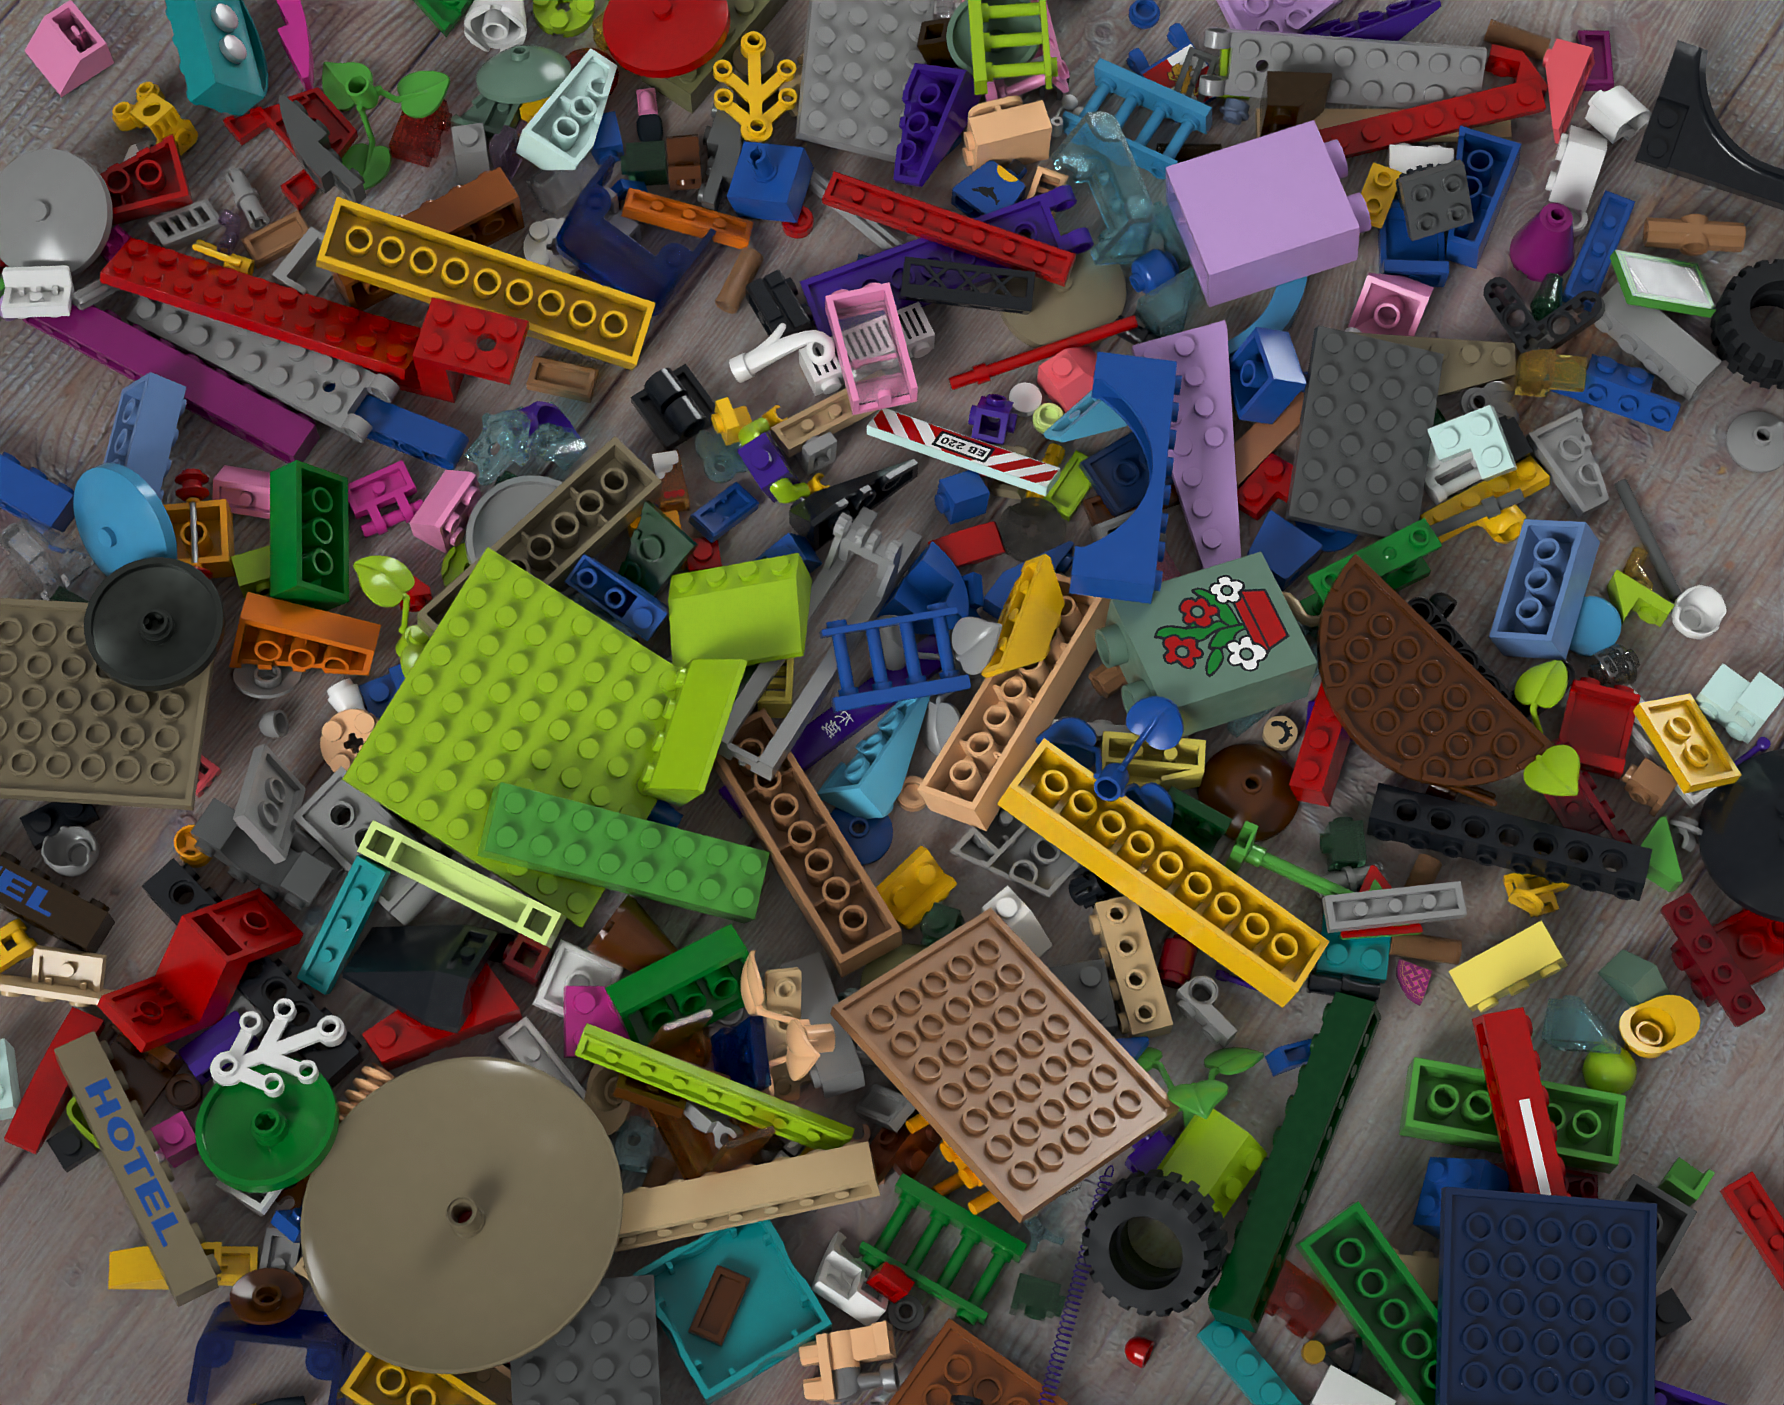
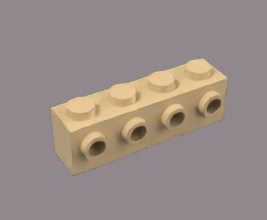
(1131, 968)

